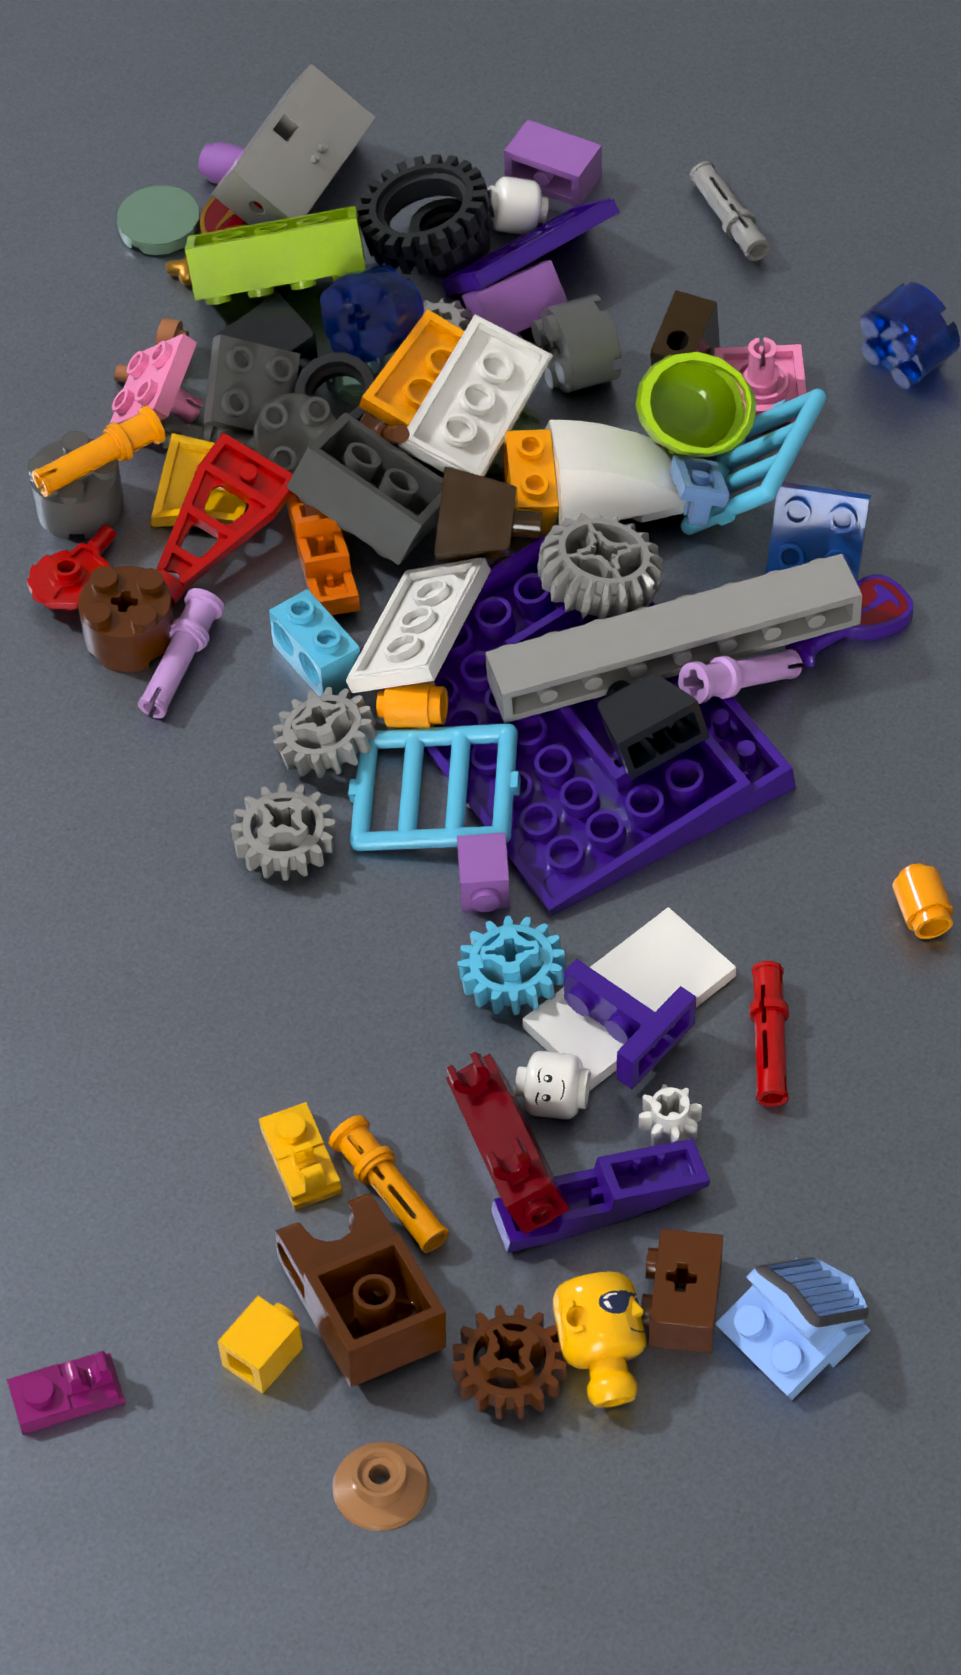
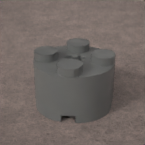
(580, 342)
(83, 504)

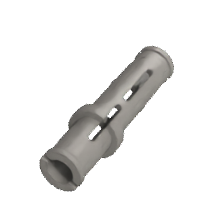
(736, 220)

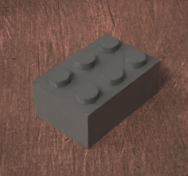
(369, 488)

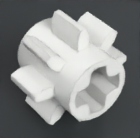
(670, 1116)

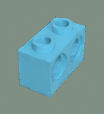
(313, 642)

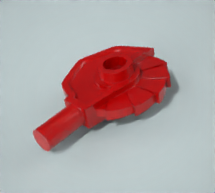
(62, 576)

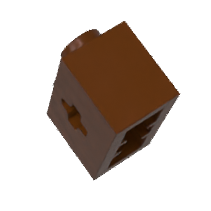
(688, 1263)

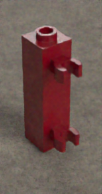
(507, 1143)

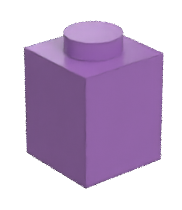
(483, 872)

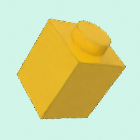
(261, 1343)

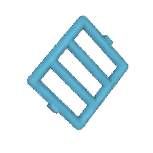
(770, 470)
(414, 740)

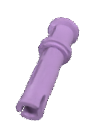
(188, 636)
(726, 676)

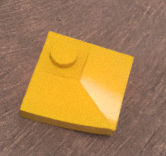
(177, 474)

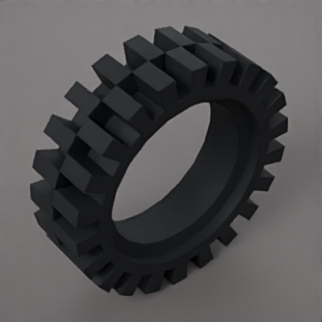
(435, 244)

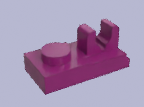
(65, 1391)

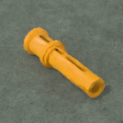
(117, 443)
(373, 1166)

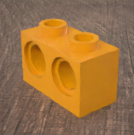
(530, 467)

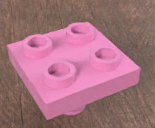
(770, 370)
(156, 382)

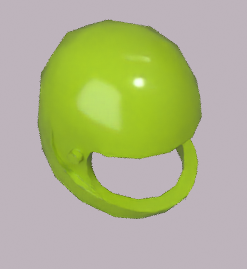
(695, 405)

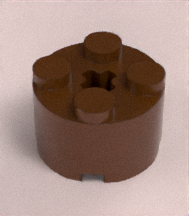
(126, 616)

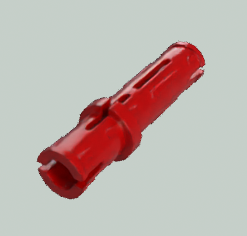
(769, 1017)

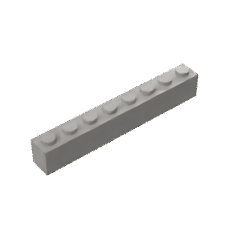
(664, 637)

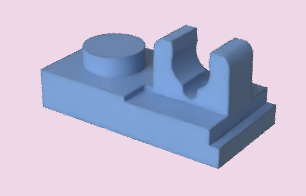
(699, 485)

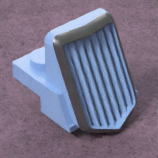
(797, 1320)

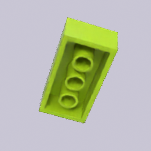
(274, 255)

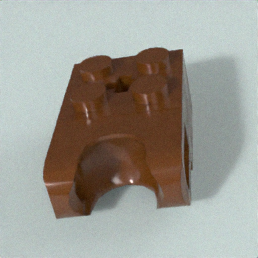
(364, 1293)

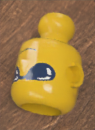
(600, 1331)

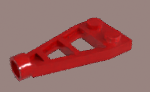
(241, 474)

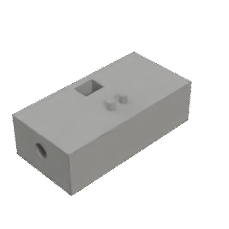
(294, 151)

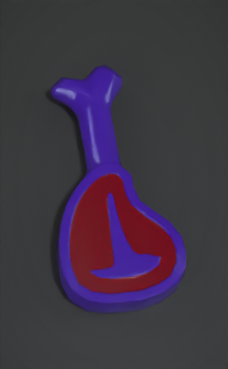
(884, 612)

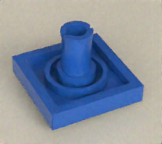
(817, 524)

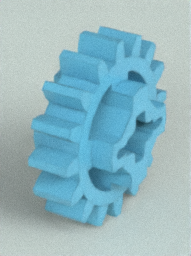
(512, 965)

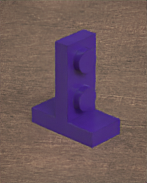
(645, 1032)

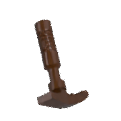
(392, 433)

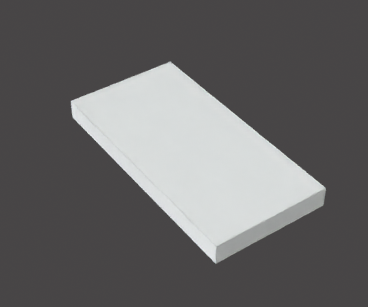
(476, 399)
(418, 625)
(650, 969)

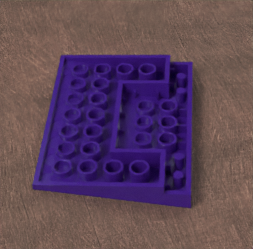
(577, 809)

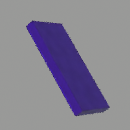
(529, 247)

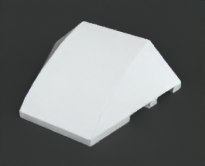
(611, 473)

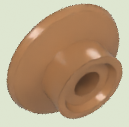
(380, 1505)

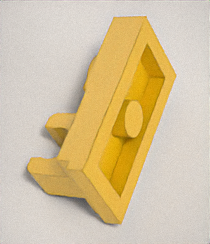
(300, 1156)

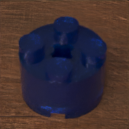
(370, 312)
(908, 333)

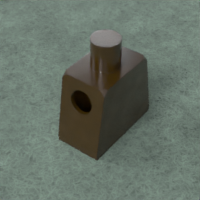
(687, 327)
(480, 518)

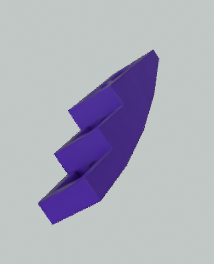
(612, 1192)

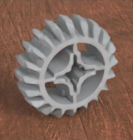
(599, 566)

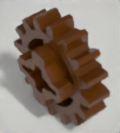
(503, 1381)

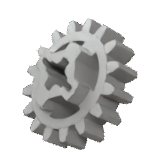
(324, 732)
(284, 831)

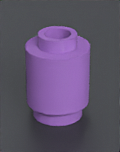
(217, 159)

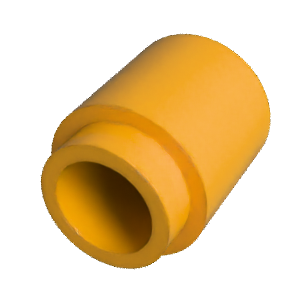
(413, 705)
(923, 901)

